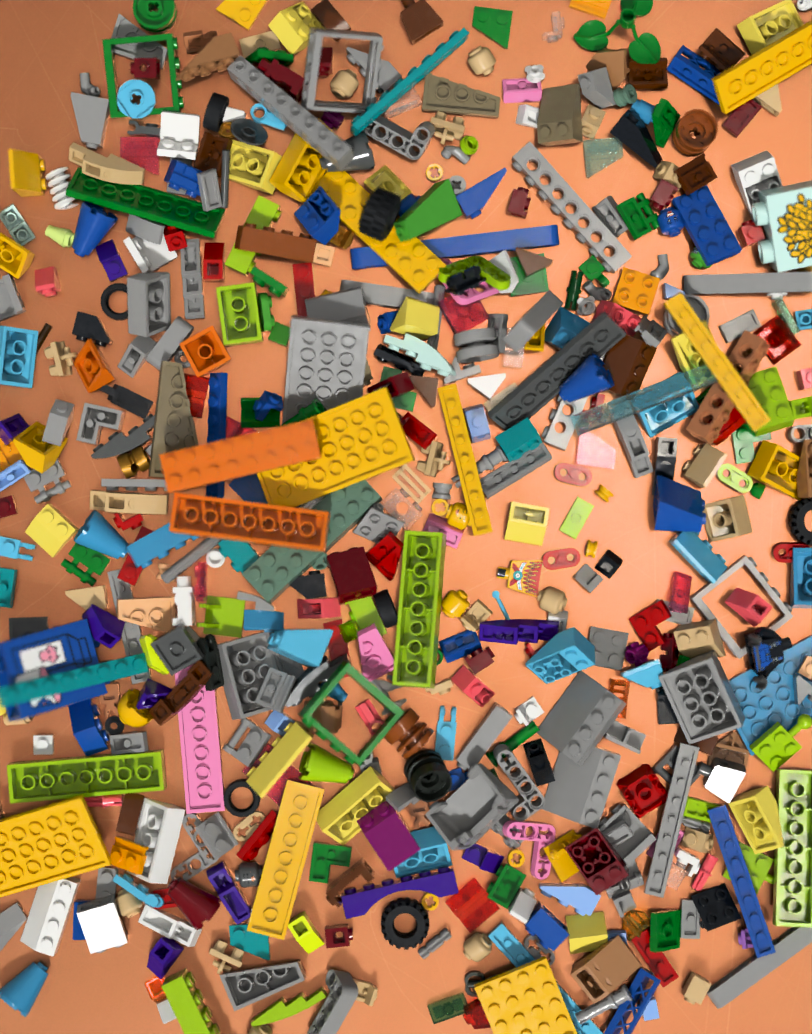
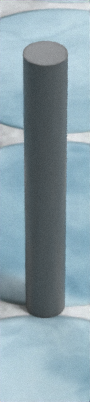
(225, 177)

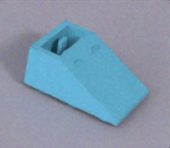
(562, 656)

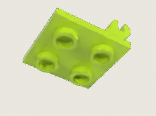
(223, 616)

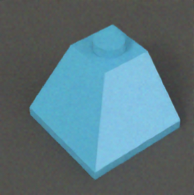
(645, 674)

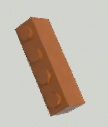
(274, 243)

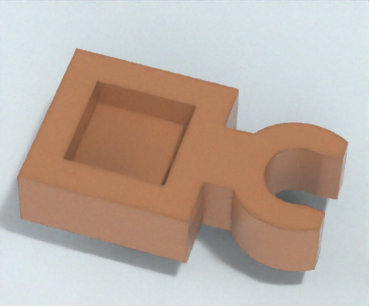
(110, 698)
(419, 811)

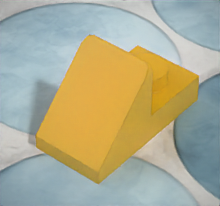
(536, 342)

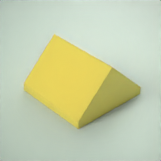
(388, 181)
(417, 319)
(586, 932)

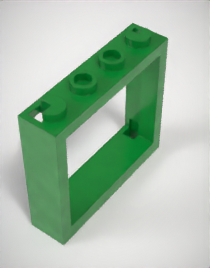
(174, 64)
(323, 692)

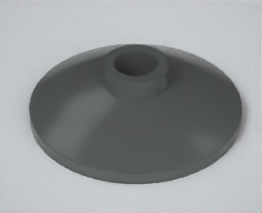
(248, 132)

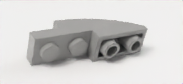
(634, 446)

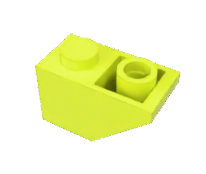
(152, 659)
(305, 932)

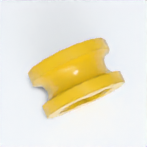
(440, 172)
(603, 493)
(441, 512)
(591, 549)
(521, 859)
(424, 903)

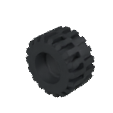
(379, 214)
(797, 521)
(405, 939)

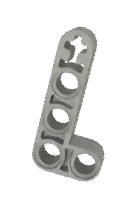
(409, 139)
(532, 321)
(517, 778)
(337, 1004)

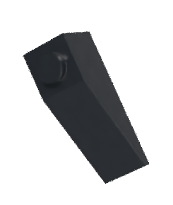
(635, 135)

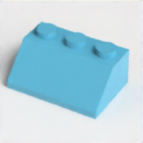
(17, 356)
(668, 413)
(699, 555)
(433, 853)

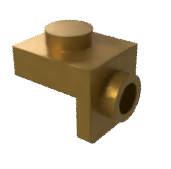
(342, 238)

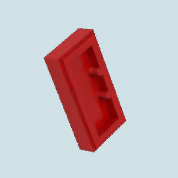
(418, 431)

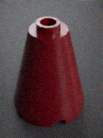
(193, 902)

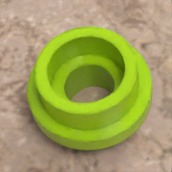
(469, 145)

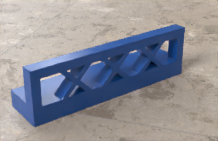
(692, 74)
(625, 1009)

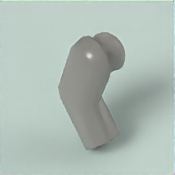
(86, 87)
(455, 151)
(663, 267)
(597, 292)

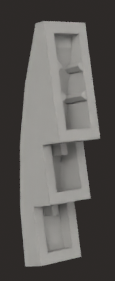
(192, 280)

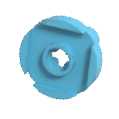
(147, 100)

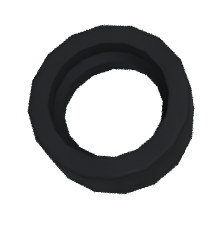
(215, 112)
(104, 301)
(386, 608)
(231, 808)

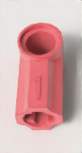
(369, 714)

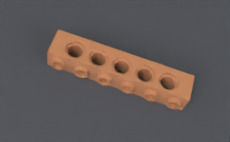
(708, 409)

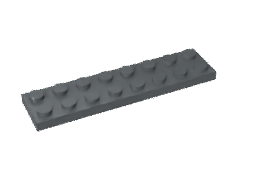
(546, 380)

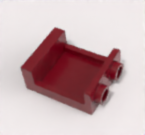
(351, 574)

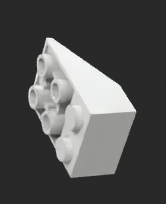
(756, 175)

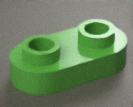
(267, 319)

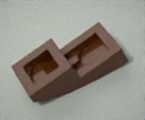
(330, 17)
(706, 746)
(130, 814)

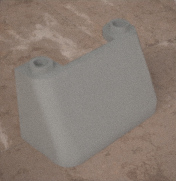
(471, 808)

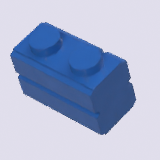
(183, 177)

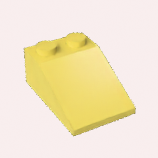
(769, 25)
(253, 166)
(686, 353)
(758, 819)

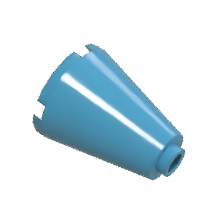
(101, 536)
(24, 988)

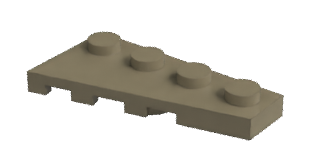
(457, 98)

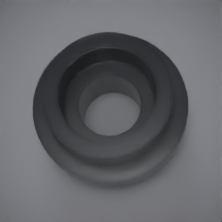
(115, 719)

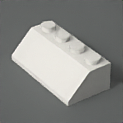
(158, 830)
(49, 915)

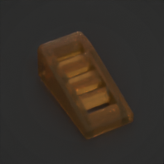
(620, 682)

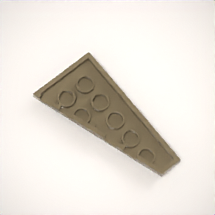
(173, 419)

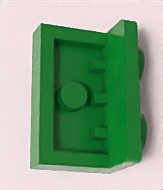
(248, 415)
(506, 886)

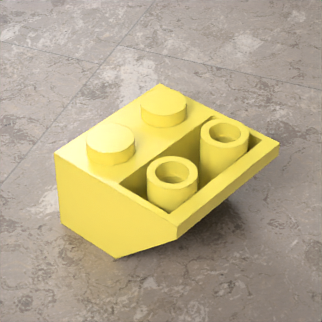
(293, 27)
(526, 523)

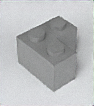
(96, 417)

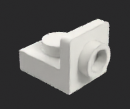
(528, 711)
(685, 858)

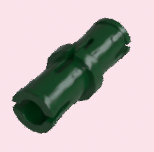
(574, 290)

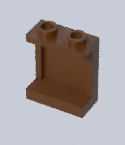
(360, 867)

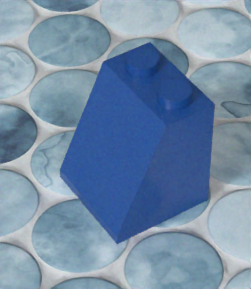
(677, 507)

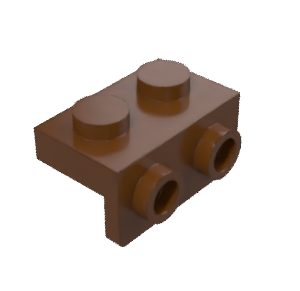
(721, 51)
(648, 75)
(210, 153)

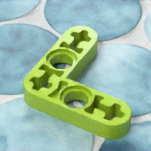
(493, 275)

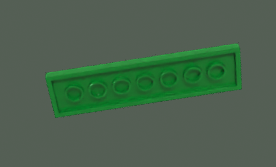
(146, 203)

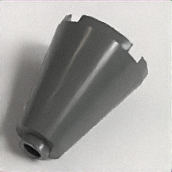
(362, 153)

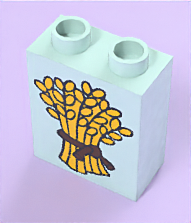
(787, 226)

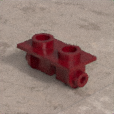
(669, 661)

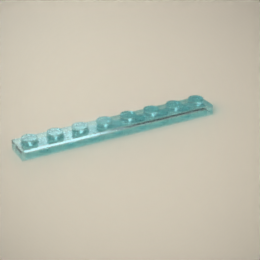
(643, 399)

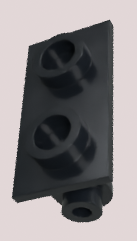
(457, 284)

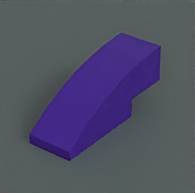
(229, 892)

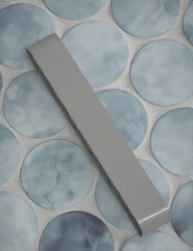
(748, 283)
(756, 968)

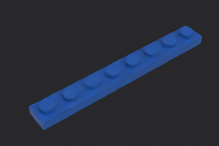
(217, 421)
(741, 881)

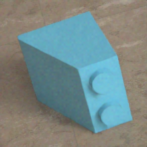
(301, 645)

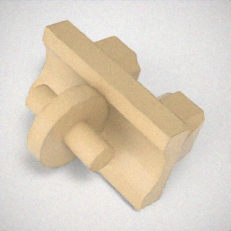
(447, 130)
(62, 358)
(435, 459)
(234, 959)

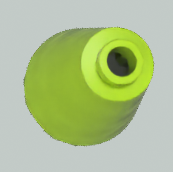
(324, 766)

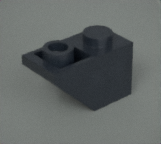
(90, 327)
(311, 585)
(539, 762)

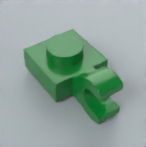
(593, 270)

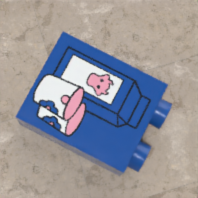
(49, 654)

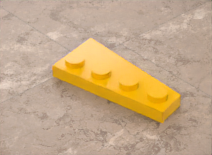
(242, 11)

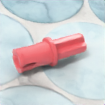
(104, 801)
(704, 872)

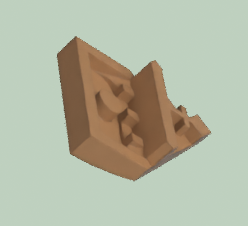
(614, 62)
(730, 749)

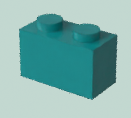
(518, 439)
(240, 553)

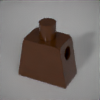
(419, 19)

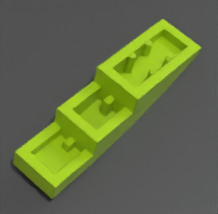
(282, 1009)

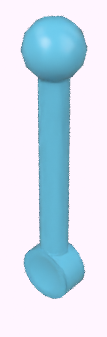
(496, 594)

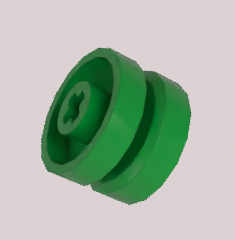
(152, 21)

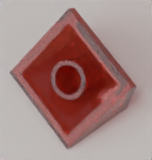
(779, 338)

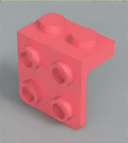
(625, 319)

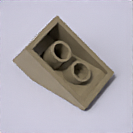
(560, 116)

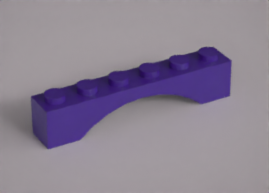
(439, 883)

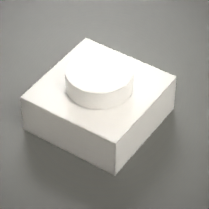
(43, 744)

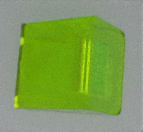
(349, 630)

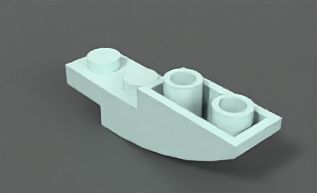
(426, 355)

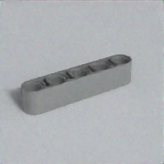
(386, 295)

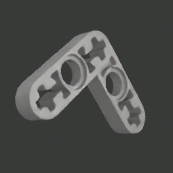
(201, 855)

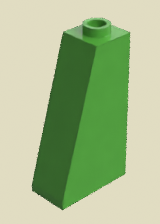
(429, 211)

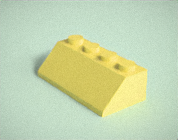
(279, 759)
(361, 796)

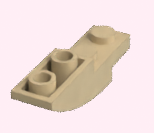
(109, 169)
(128, 502)

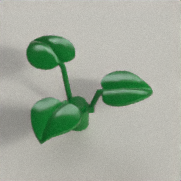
(643, 50)

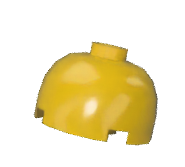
(129, 713)

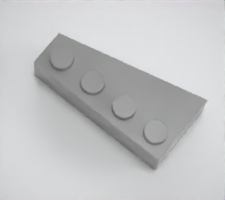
(260, 982)

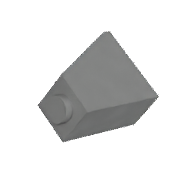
(92, 118)

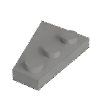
(123, 29)

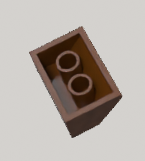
(628, 364)

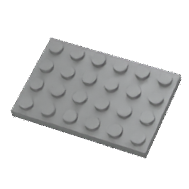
(324, 363)

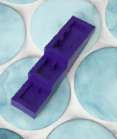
(518, 630)

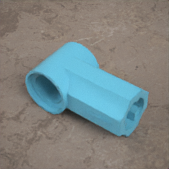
(268, 118)

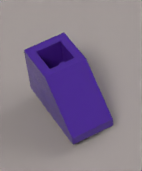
(103, 626)
(163, 956)

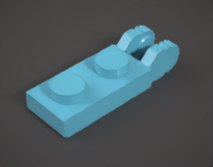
(11, 547)
(446, 735)
(139, 891)

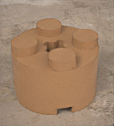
(328, 716)

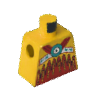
(522, 575)

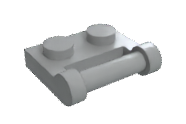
(251, 745)

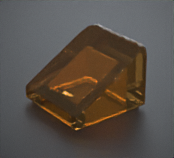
(155, 990)

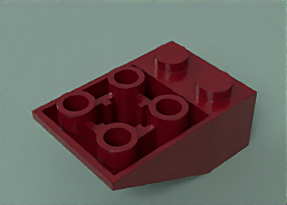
(597, 861)

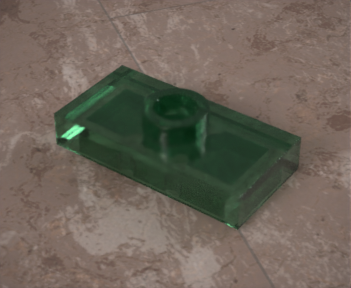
(786, 316)
(447, 1008)

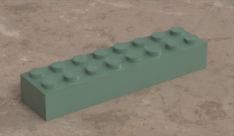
(281, 566)

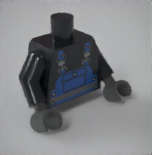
(765, 653)

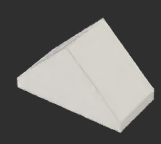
(487, 384)

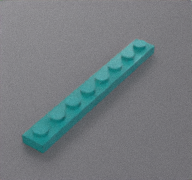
(402, 86)
(72, 680)

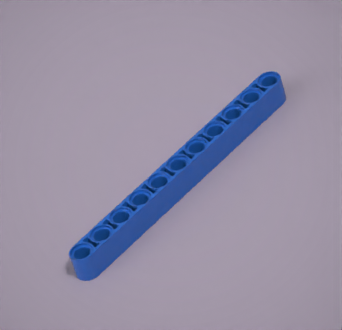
(471, 245)

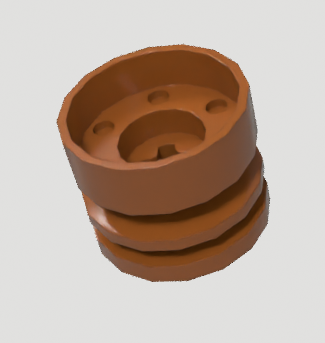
(704, 128)
(408, 734)

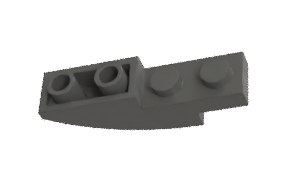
(120, 443)
(310, 679)

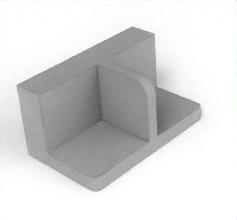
(625, 736)

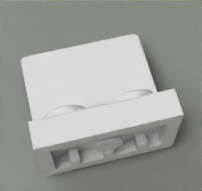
(179, 135)
(148, 254)

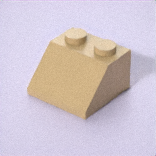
(704, 465)
(727, 518)
(699, 638)

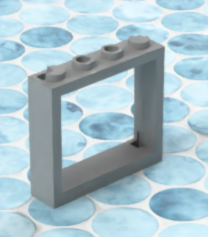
(312, 66)
(762, 579)

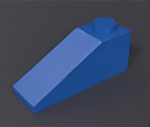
(476, 197)

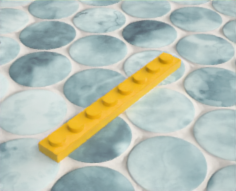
(717, 362)
(465, 460)

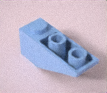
(574, 894)

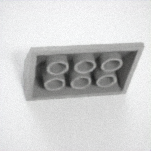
(244, 670)
(702, 698)
(581, 718)
(582, 790)

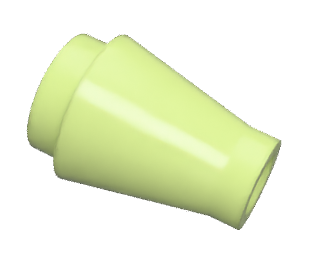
(60, 235)

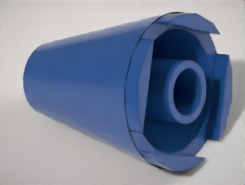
(91, 228)
(586, 380)

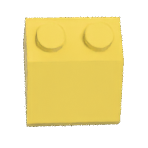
(51, 530)

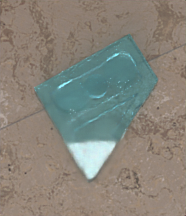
(601, 153)

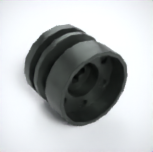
(428, 776)

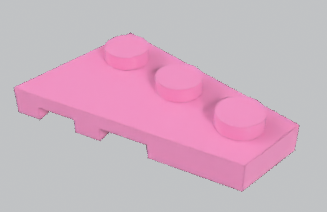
(374, 654)

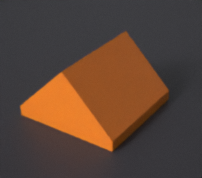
(205, 351)
(92, 367)

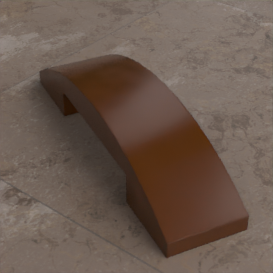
(181, 694)

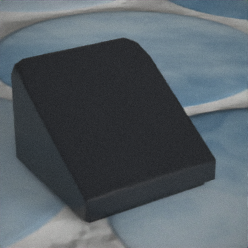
(609, 564)

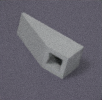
(387, 74)

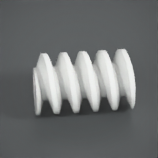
(59, 185)

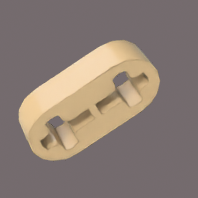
(246, 822)

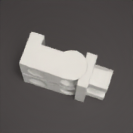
(185, 602)

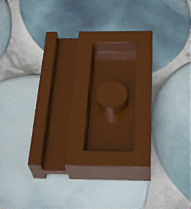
(695, 174)

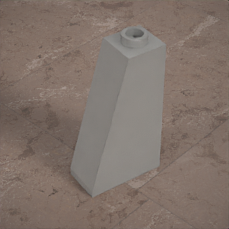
(483, 736)

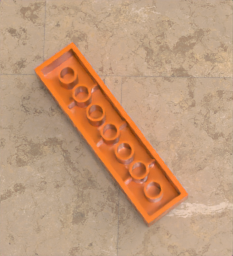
(240, 456)
(250, 522)

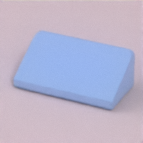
(13, 474)

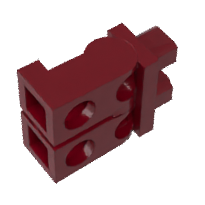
(283, 77)

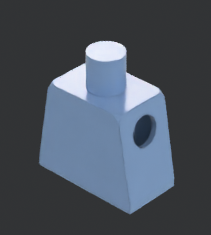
(477, 423)

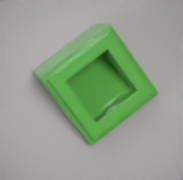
(280, 334)

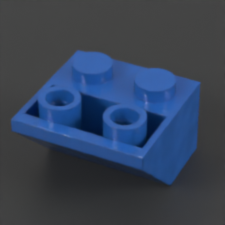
(319, 216)

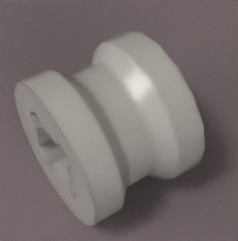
(458, 184)
(442, 490)

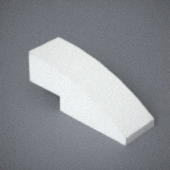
(169, 926)

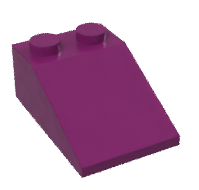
(388, 835)

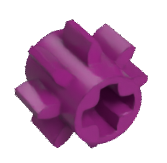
(332, 119)
(636, 654)

